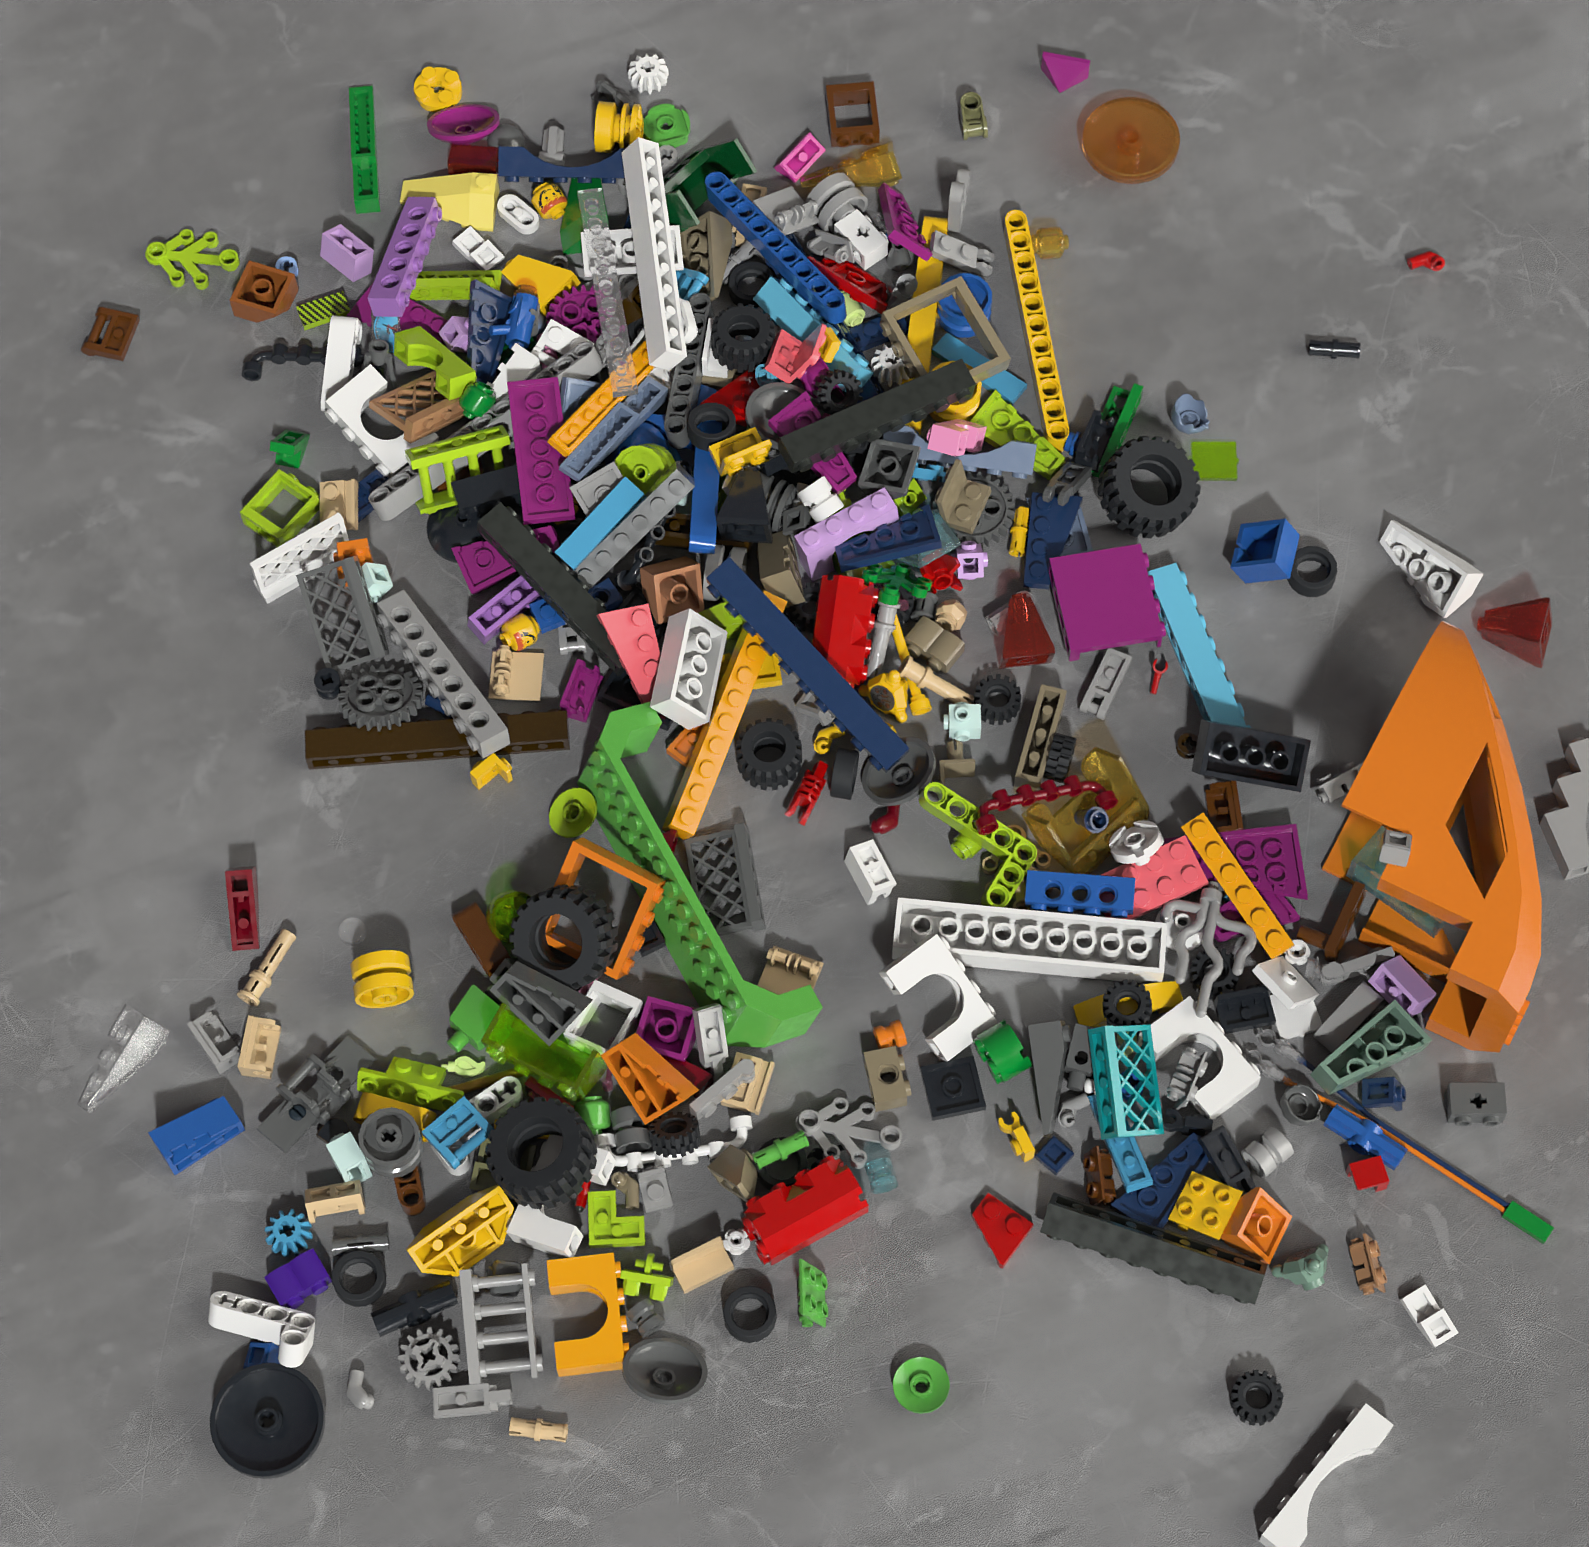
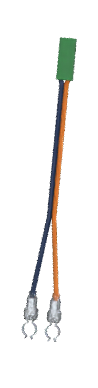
(1514, 1213)

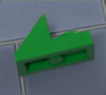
(289, 448)

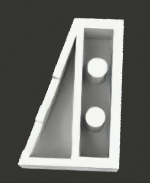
(520, 367)

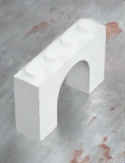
(346, 410)
(970, 1013)
(1236, 1074)
(544, 1233)

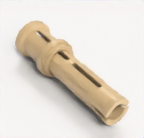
(924, 677)
(261, 980)

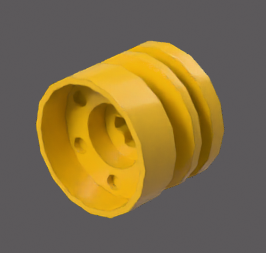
(615, 127)

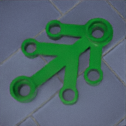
(896, 576)

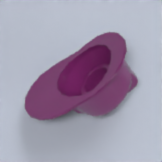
(812, 375)

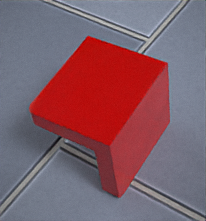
(1369, 1174)

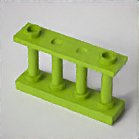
(445, 452)

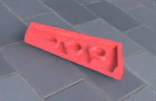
(636, 644)

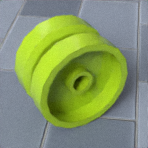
(644, 464)

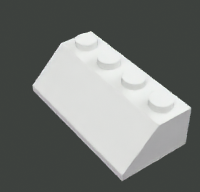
(624, 251)

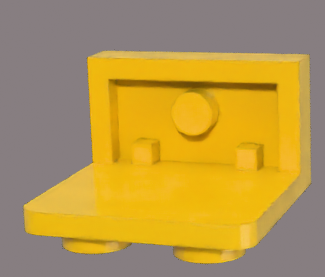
(739, 451)

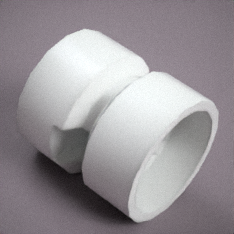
(820, 499)

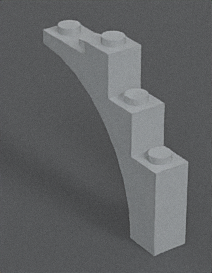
(1566, 825)

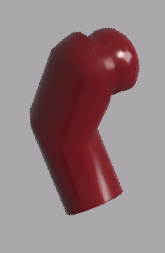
(886, 822)

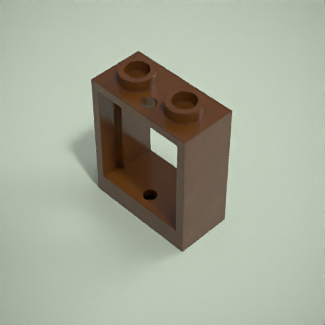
(846, 95)

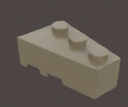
(780, 569)

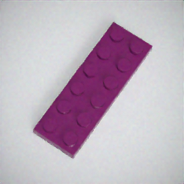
(535, 418)

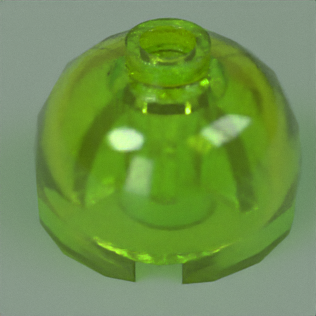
(502, 911)

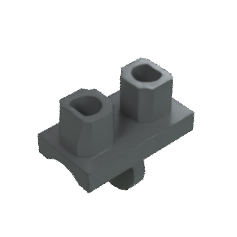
(901, 292)

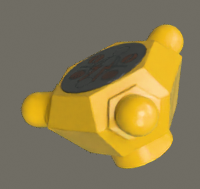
(888, 694)

